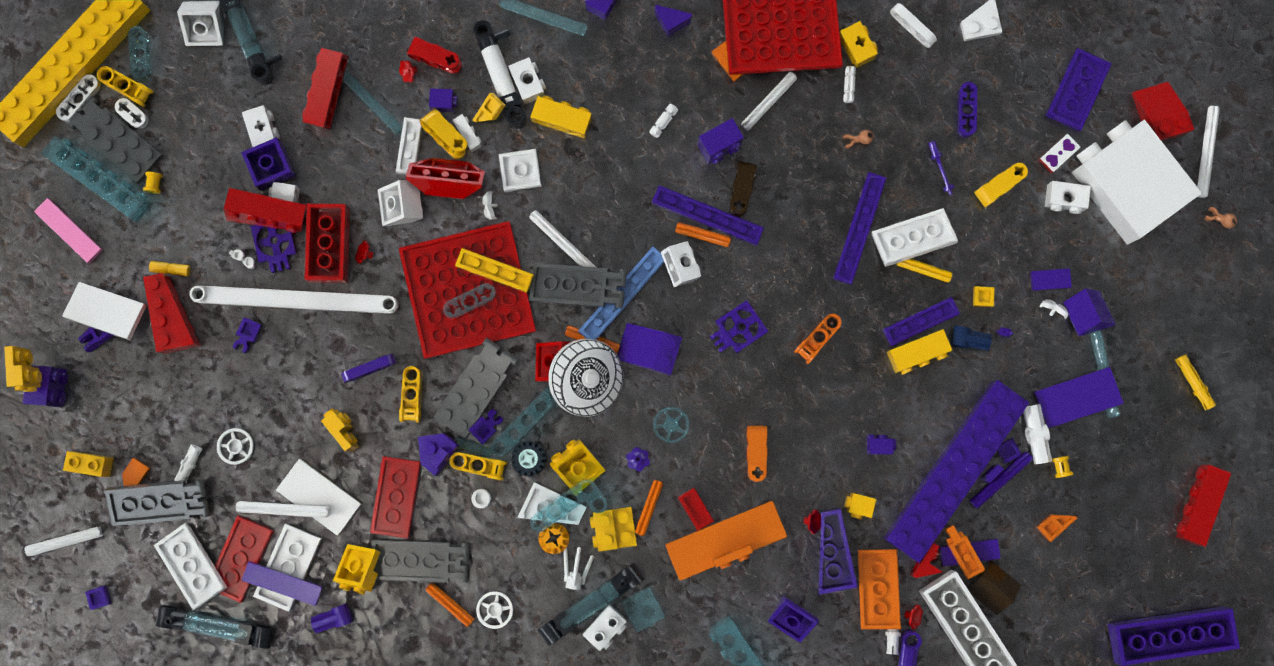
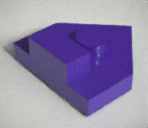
(436, 451)

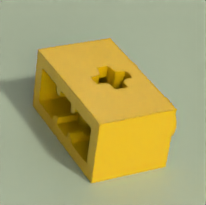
(857, 54)
(88, 464)

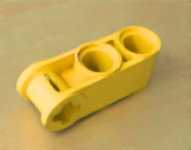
(135, 91)
(444, 134)
(1001, 184)
(413, 405)
(489, 465)

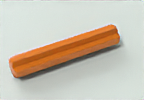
(703, 234)
(572, 332)
(649, 507)
(449, 604)

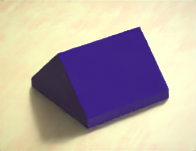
(1088, 312)
(792, 619)

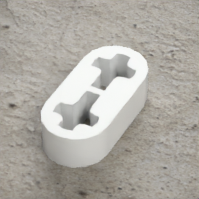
(134, 111)

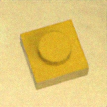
(983, 296)

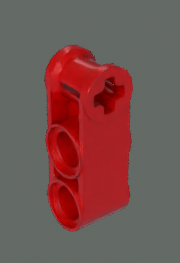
(434, 55)

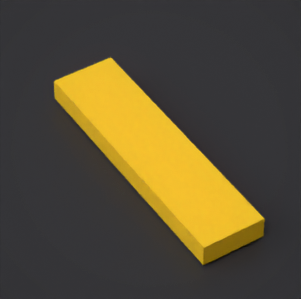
(494, 270)

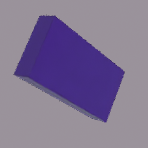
(1050, 279)

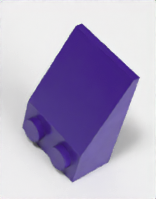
(649, 348)

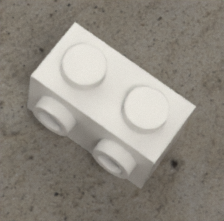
(605, 627)

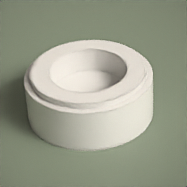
(481, 498)

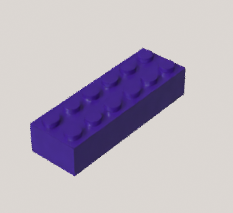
(1173, 635)

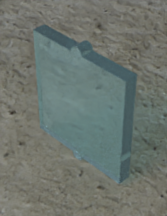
(643, 609)

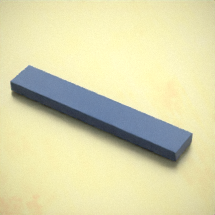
(634, 283)

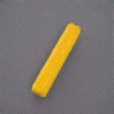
(926, 269)

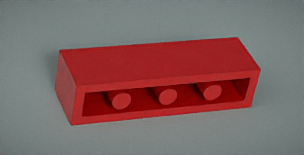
(325, 88)
(1203, 505)

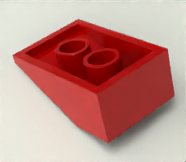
(1163, 111)

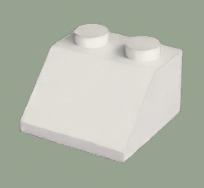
(202, 23)
(400, 203)

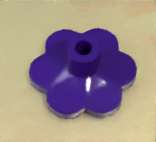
(637, 465)

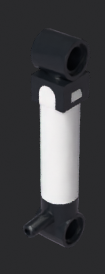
(499, 72)

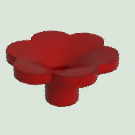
(407, 71)
(363, 252)
(813, 521)
(914, 616)

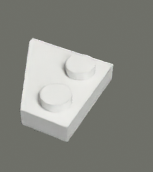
(982, 22)

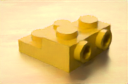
(19, 370)
(339, 425)
(576, 464)
(613, 529)
(357, 569)

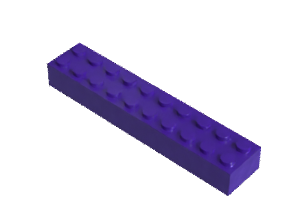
(956, 471)

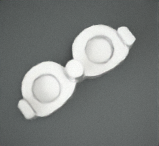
(488, 210)
(239, 255)
(1055, 307)

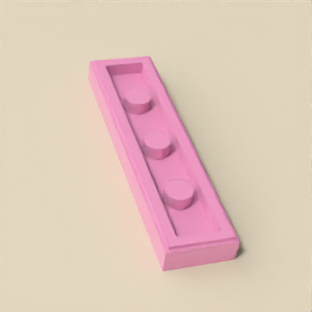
(68, 230)

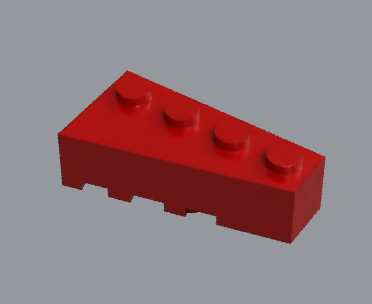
(264, 211)
(168, 317)

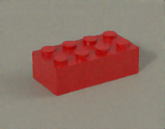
(327, 243)

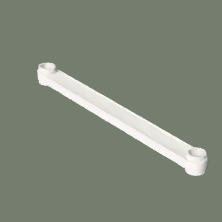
(293, 299)

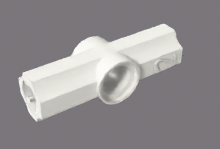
(1037, 434)

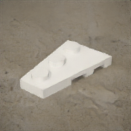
(541, 496)

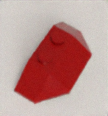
(445, 177)

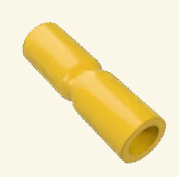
(166, 268)

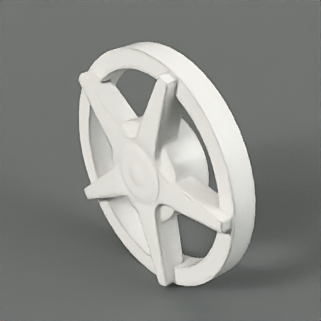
(235, 446)
(494, 609)

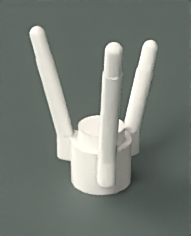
(574, 579)

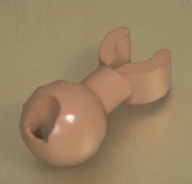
(862, 137)
(1226, 219)

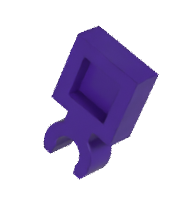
(248, 332)
(483, 428)

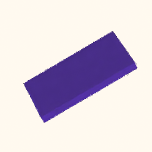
(1078, 89)
(1079, 397)

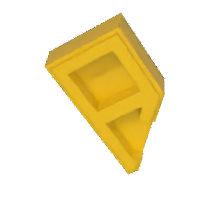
(490, 109)

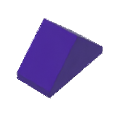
(672, 19)

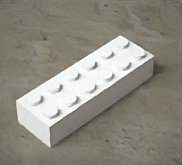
(965, 622)

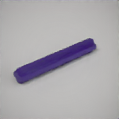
(1001, 480)

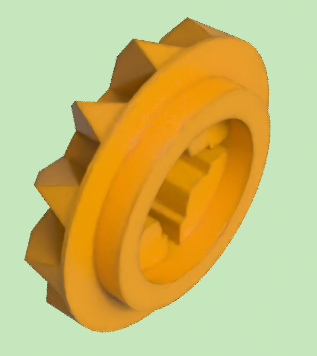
(551, 547)

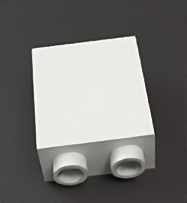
(1135, 180)

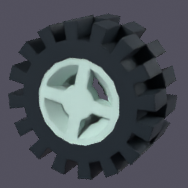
(523, 461)

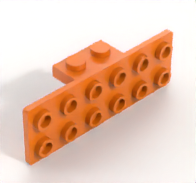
(726, 541)

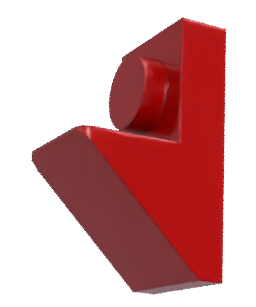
(924, 568)

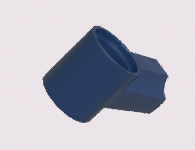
(965, 338)

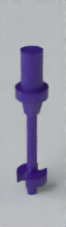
(936, 155)

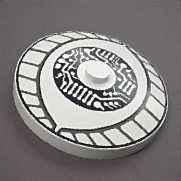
(585, 377)

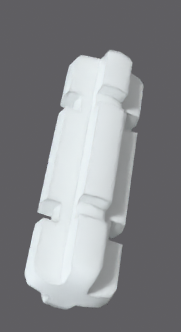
(849, 84)
(663, 120)

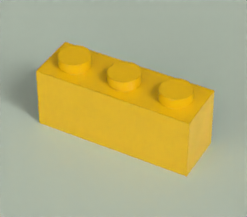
(561, 116)
(919, 352)

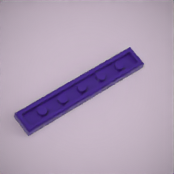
(707, 215)
(859, 228)

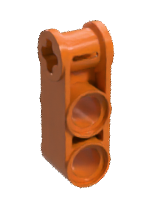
(811, 344)
(757, 451)

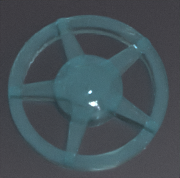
(671, 424)

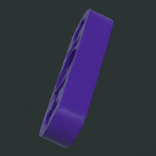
(972, 123)
(368, 368)

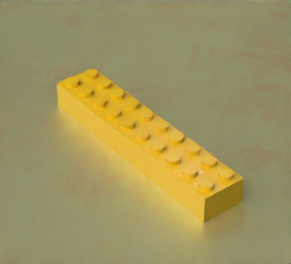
(65, 64)

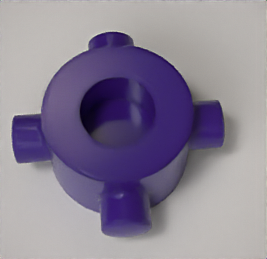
(1005, 332)

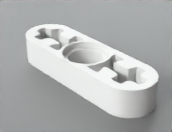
(913, 25)
(83, 83)

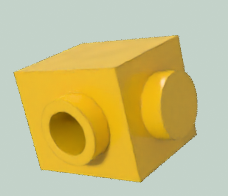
(860, 505)

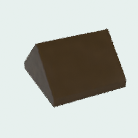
(994, 588)

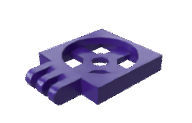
(278, 257)
(726, 336)

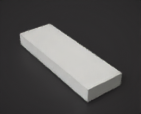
(409, 144)

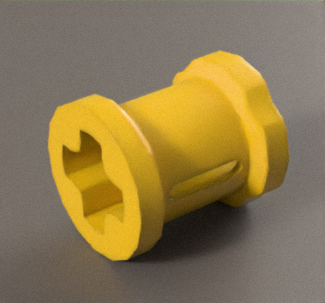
(153, 182)
(1060, 473)

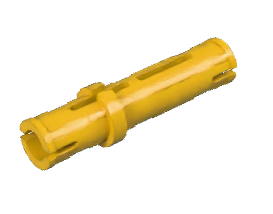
(1196, 383)

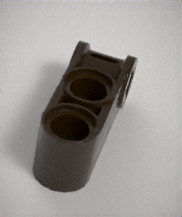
(742, 187)

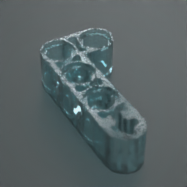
(565, 507)

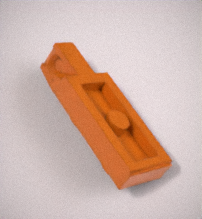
(963, 552)

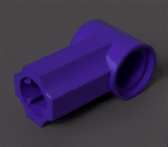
(335, 617)
(909, 652)

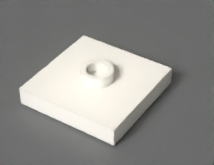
(520, 170)

